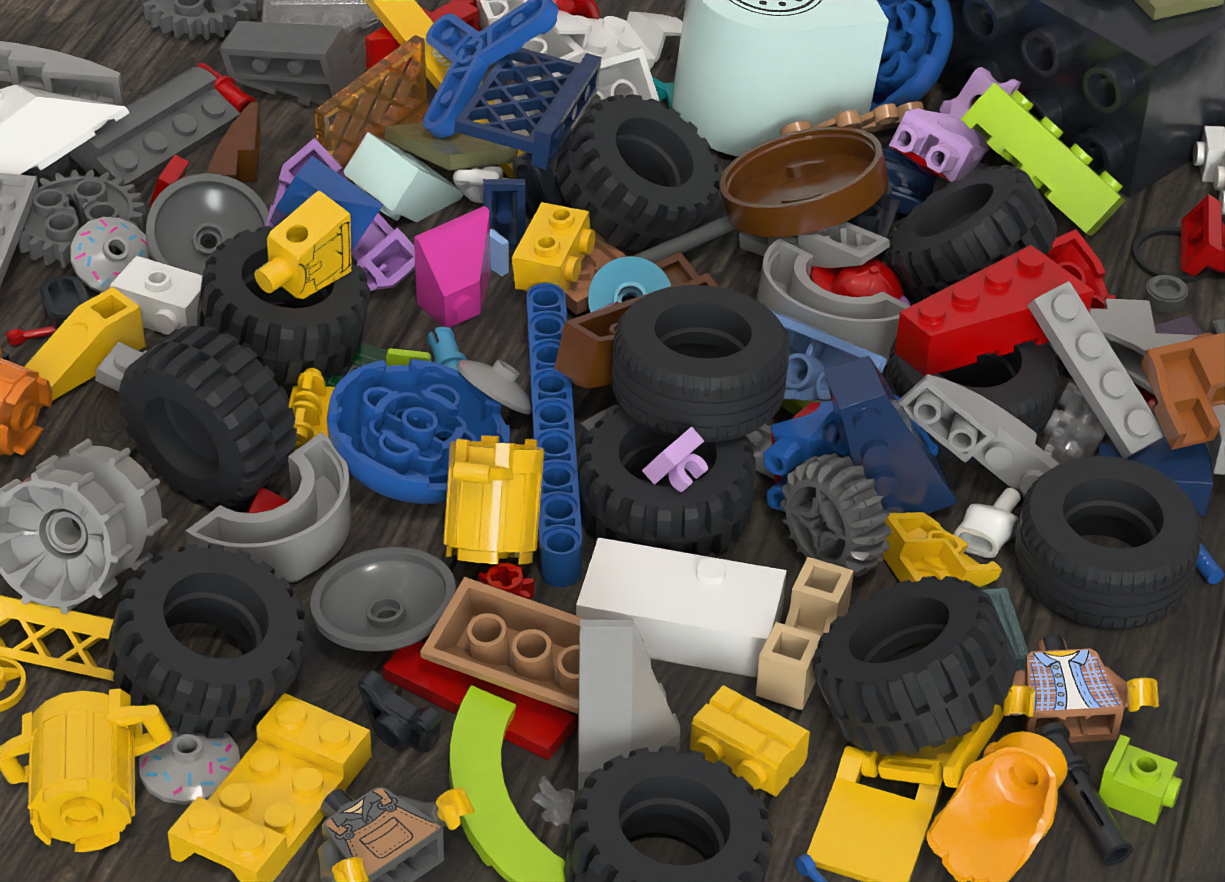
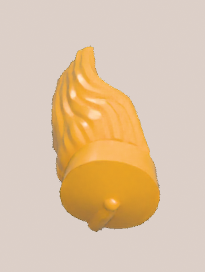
(1000, 809)

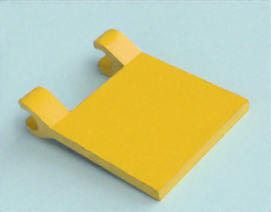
(869, 830)

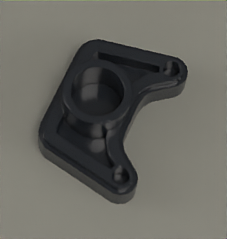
(396, 719)

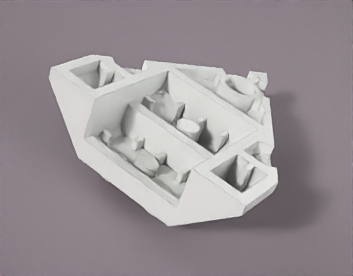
(45, 126)

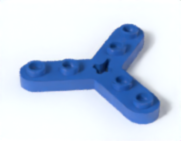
(474, 52)

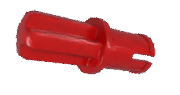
(227, 88)

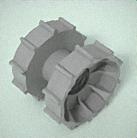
(117, 519)

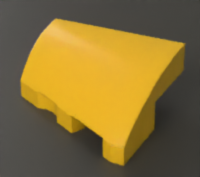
(925, 549)

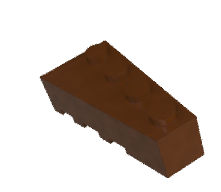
(588, 345)

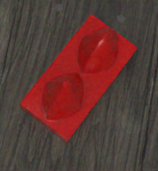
(1203, 238)

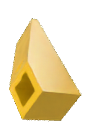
(87, 339)

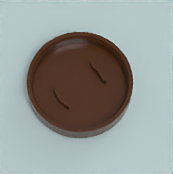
(804, 181)

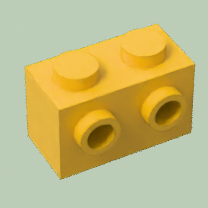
(553, 247)

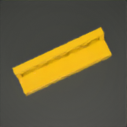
(52, 617)

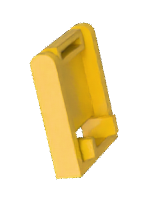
(934, 764)

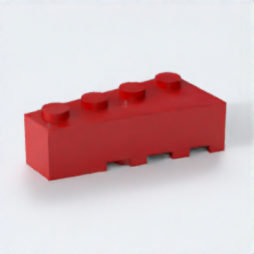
(981, 313)

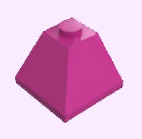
(454, 268)

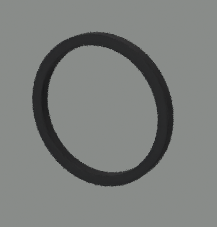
(1154, 272)

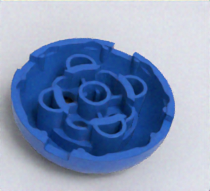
(915, 54)
(399, 426)

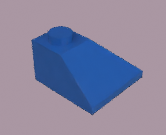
(318, 177)

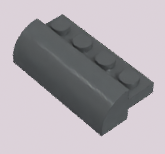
(159, 125)

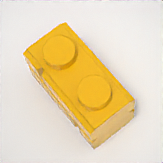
(749, 740)

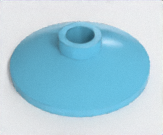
(623, 278)

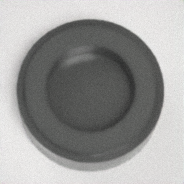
(1166, 293)

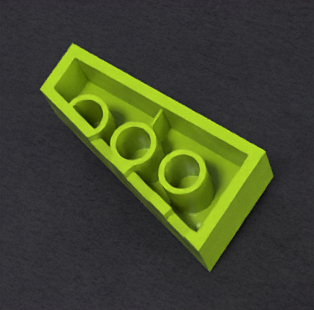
(1051, 165)

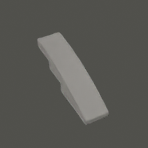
(59, 73)
(831, 248)

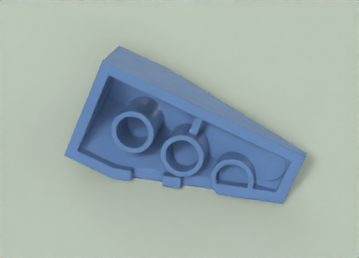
(814, 352)

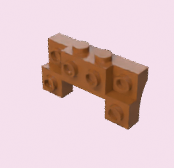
(1187, 384)

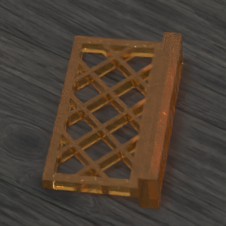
(401, 111)

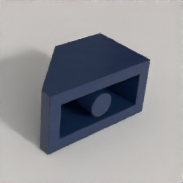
(507, 208)

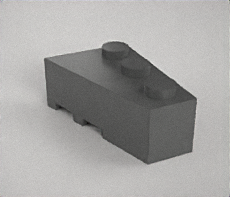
(289, 58)

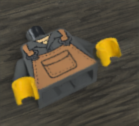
(385, 835)

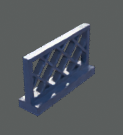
(558, 110)

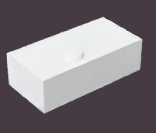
(686, 603)

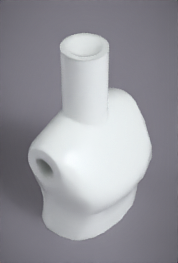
(989, 526)

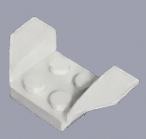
(617, 36)

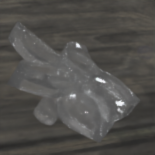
(558, 804)

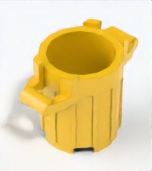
(493, 500)
(83, 764)

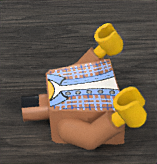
(1075, 691)

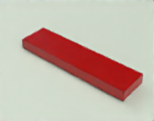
(534, 727)

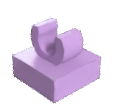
(676, 459)

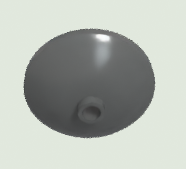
(200, 210)
(382, 599)

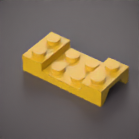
(274, 791)

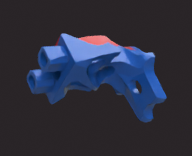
(806, 436)

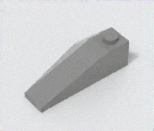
(618, 696)

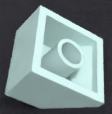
(399, 180)

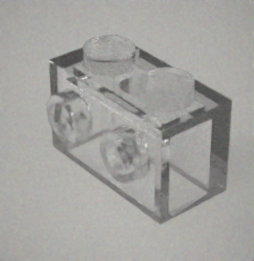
(1075, 430)

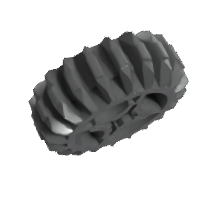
(836, 513)

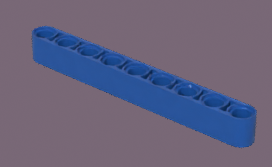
(555, 430)

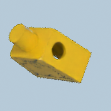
(308, 248)

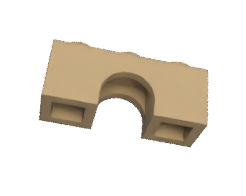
(787, 657)

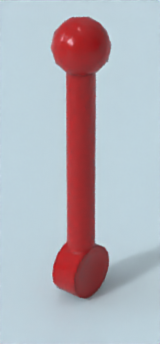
(18, 336)

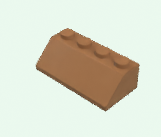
(509, 643)

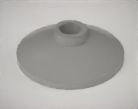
(497, 382)

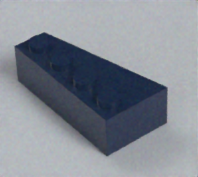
(884, 440)

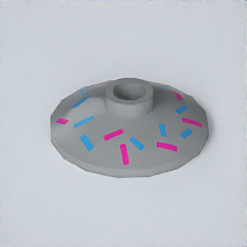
(91, 254)
(188, 766)

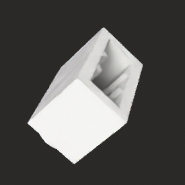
(163, 292)

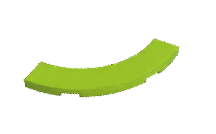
(476, 767)

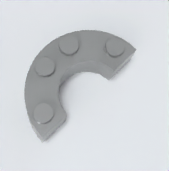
(859, 320)
(299, 533)

